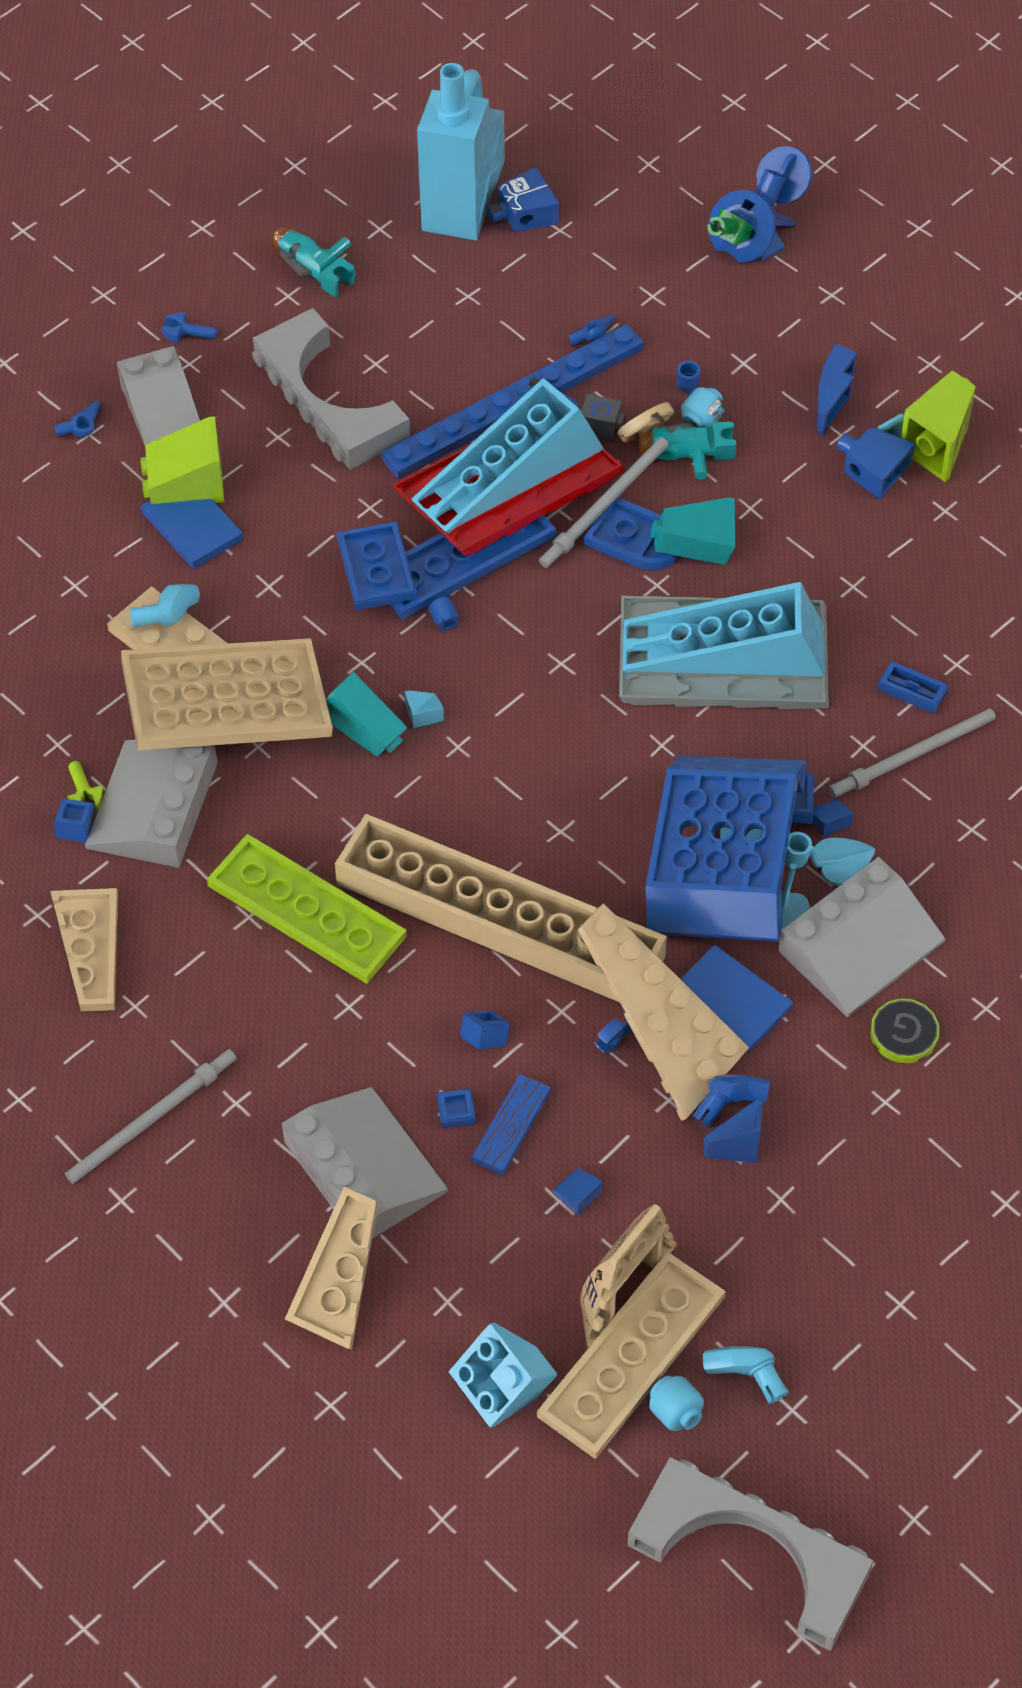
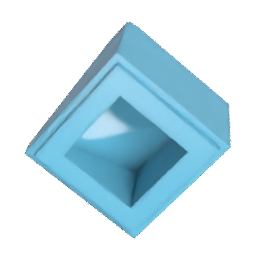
(423, 708)

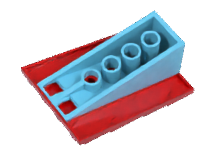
(512, 473)

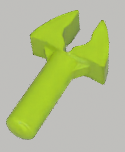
(82, 786)

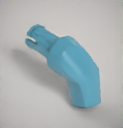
(171, 607)
(747, 1361)

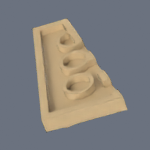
(90, 940)
(336, 1274)

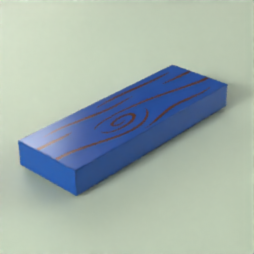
(511, 1124)

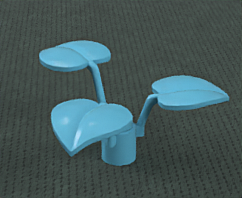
(836, 856)

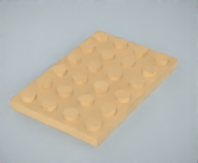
(225, 694)

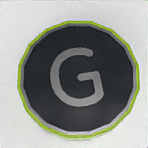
(905, 1030)

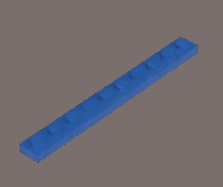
(477, 418)

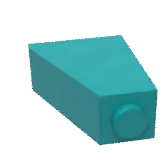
(697, 530)
(364, 716)

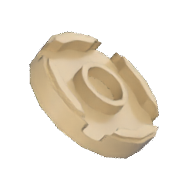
(649, 419)

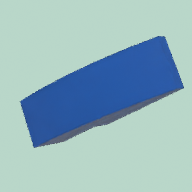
(835, 386)

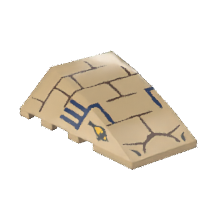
(644, 1240)

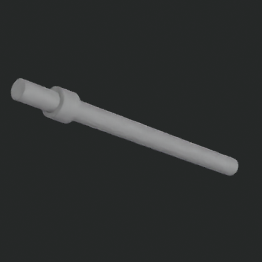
(565, 541)
(861, 777)
(203, 1075)

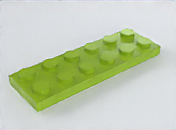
(307, 908)

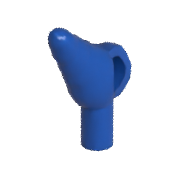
(592, 330)
(81, 423)

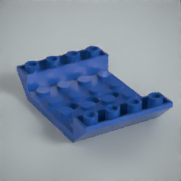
(727, 883)

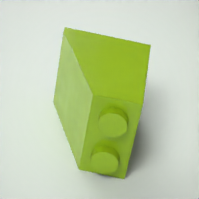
(939, 423)
(184, 465)

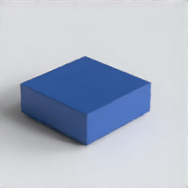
(456, 1108)

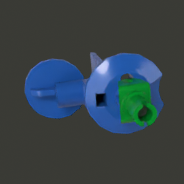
(781, 179)

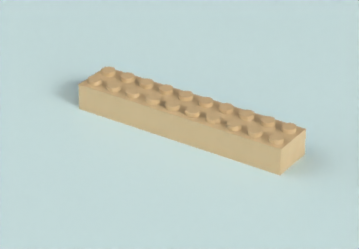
(477, 901)

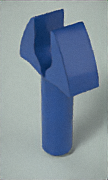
(181, 328)
(612, 1035)

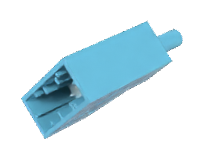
(458, 154)

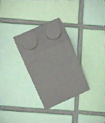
(157, 393)

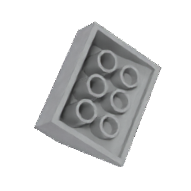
(153, 803)
(860, 937)
(364, 1148)

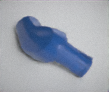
(728, 1089)

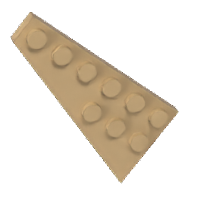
(665, 1015)

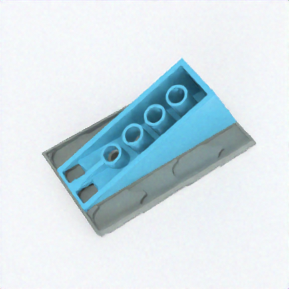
(725, 651)

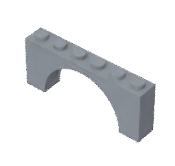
(350, 432)
(691, 1500)

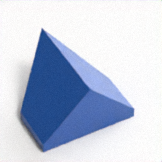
(737, 1137)

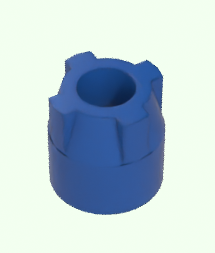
(688, 376)
(444, 613)

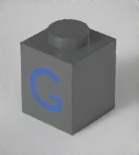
(604, 416)

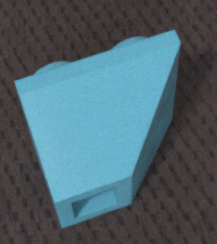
(501, 1374)

